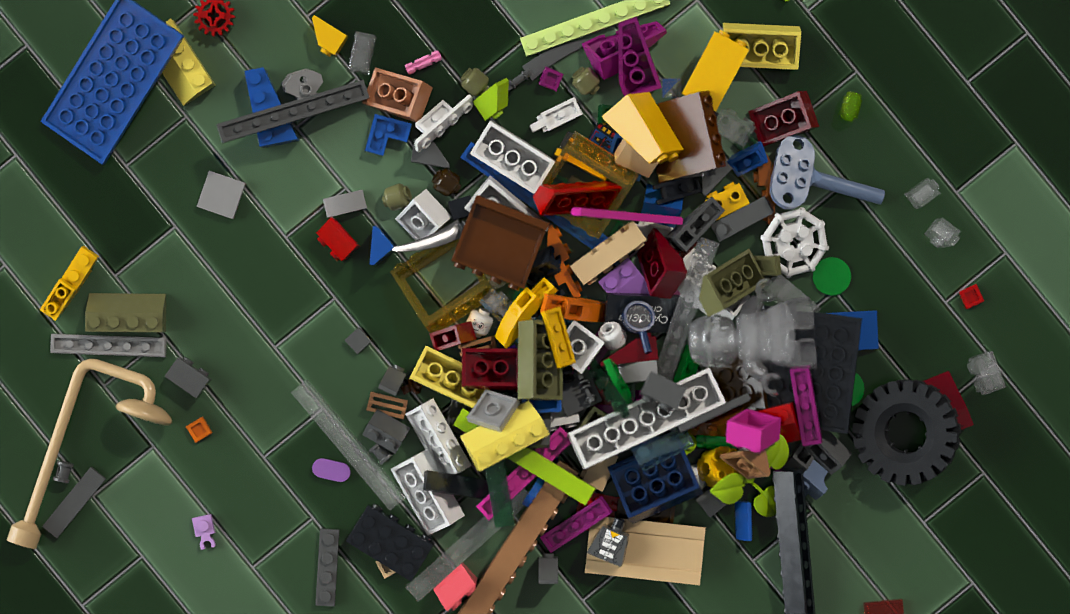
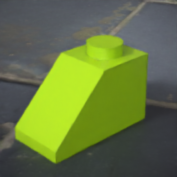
(493, 100)

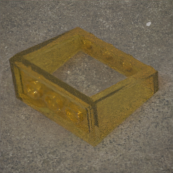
(603, 163)
(452, 311)

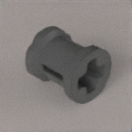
(381, 453)
(63, 471)

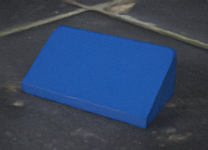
(748, 159)
(743, 520)

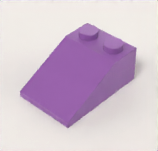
(624, 279)

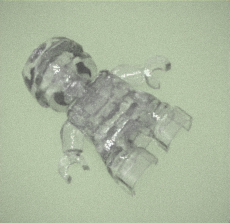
(758, 337)

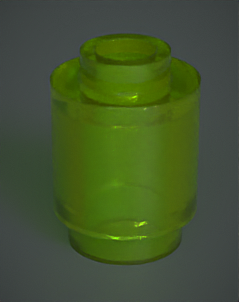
(850, 106)

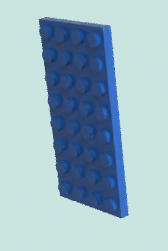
(112, 79)

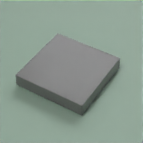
(221, 194)
(493, 410)

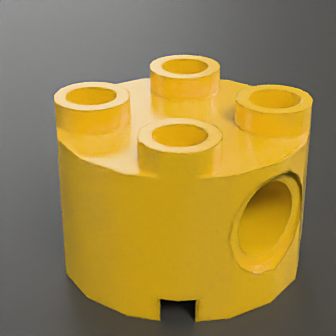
(712, 468)

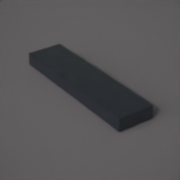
(455, 485)

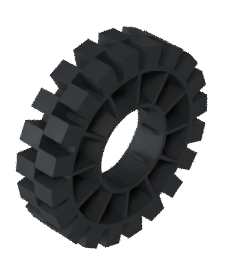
(882, 455)

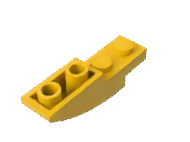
(70, 283)
(521, 310)

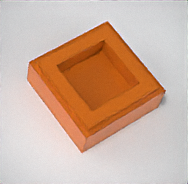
(199, 429)

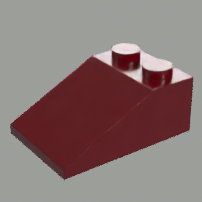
(784, 118)
(661, 266)
(634, 352)
(490, 369)
(947, 387)

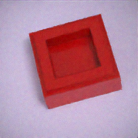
(971, 296)

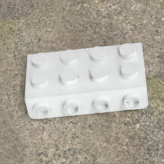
(438, 438)

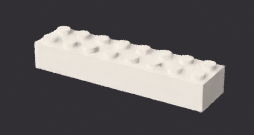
(646, 420)

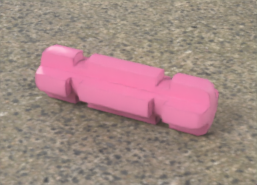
(423, 62)

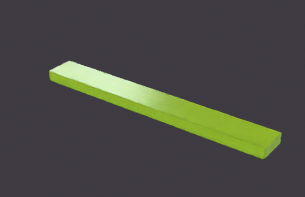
(540, 467)

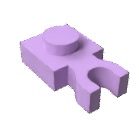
(204, 527)

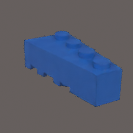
(262, 97)

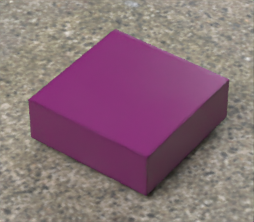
(550, 78)

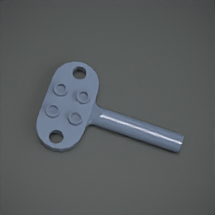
(795, 173)

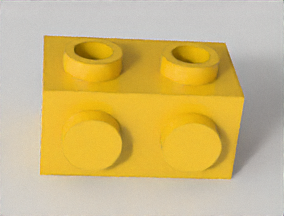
(730, 199)

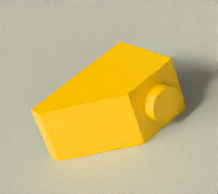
(328, 37)

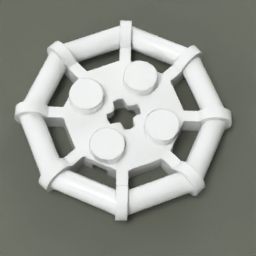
(800, 232)

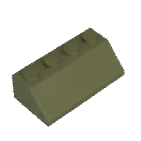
(729, 283)
(125, 312)
(536, 364)

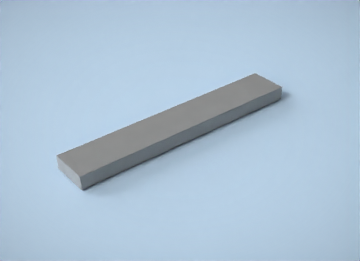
(108, 345)

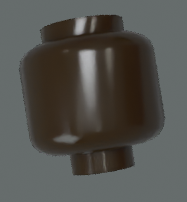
(446, 182)

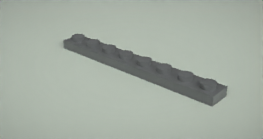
(292, 111)

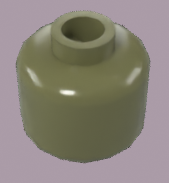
(474, 81)
(586, 81)
(396, 197)

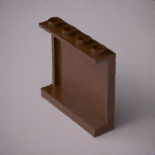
(697, 131)
(499, 243)

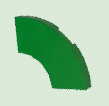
(618, 381)

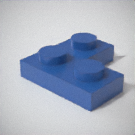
(382, 130)

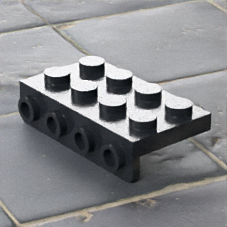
(390, 541)

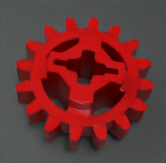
(214, 24)

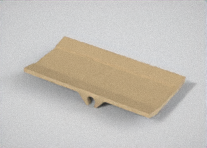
(654, 552)

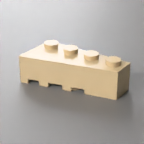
(608, 252)

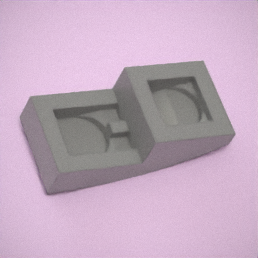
(344, 203)
(637, 371)

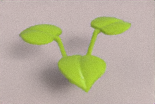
(730, 488)

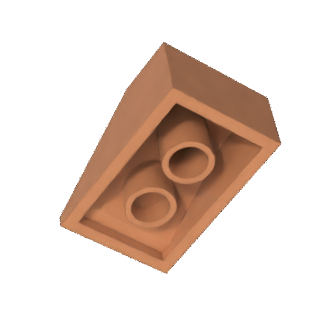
(398, 94)

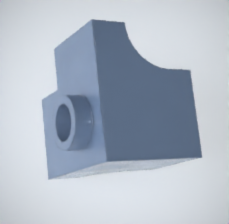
(814, 480)

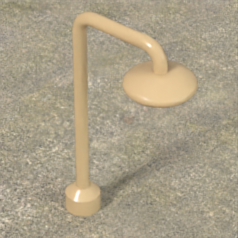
(26, 531)

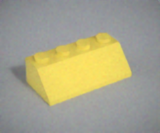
(767, 44)
(186, 72)
(444, 376)
(491, 446)

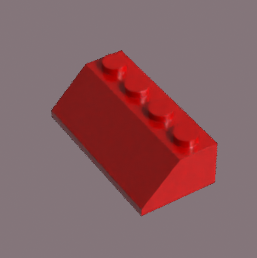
(563, 197)

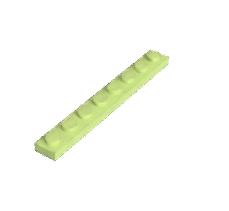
(588, 24)

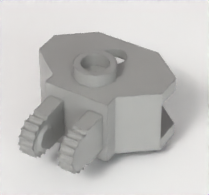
(307, 87)

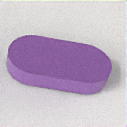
(331, 470)

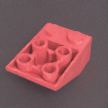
(455, 586)

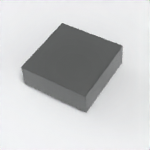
(358, 340)

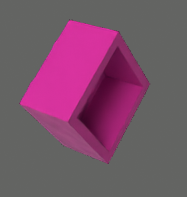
(753, 430)

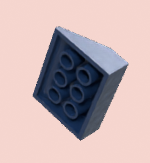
(656, 488)

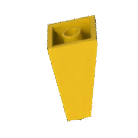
(717, 67)
(644, 128)

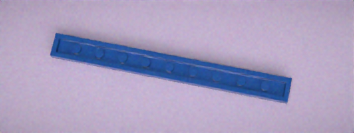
(527, 197)

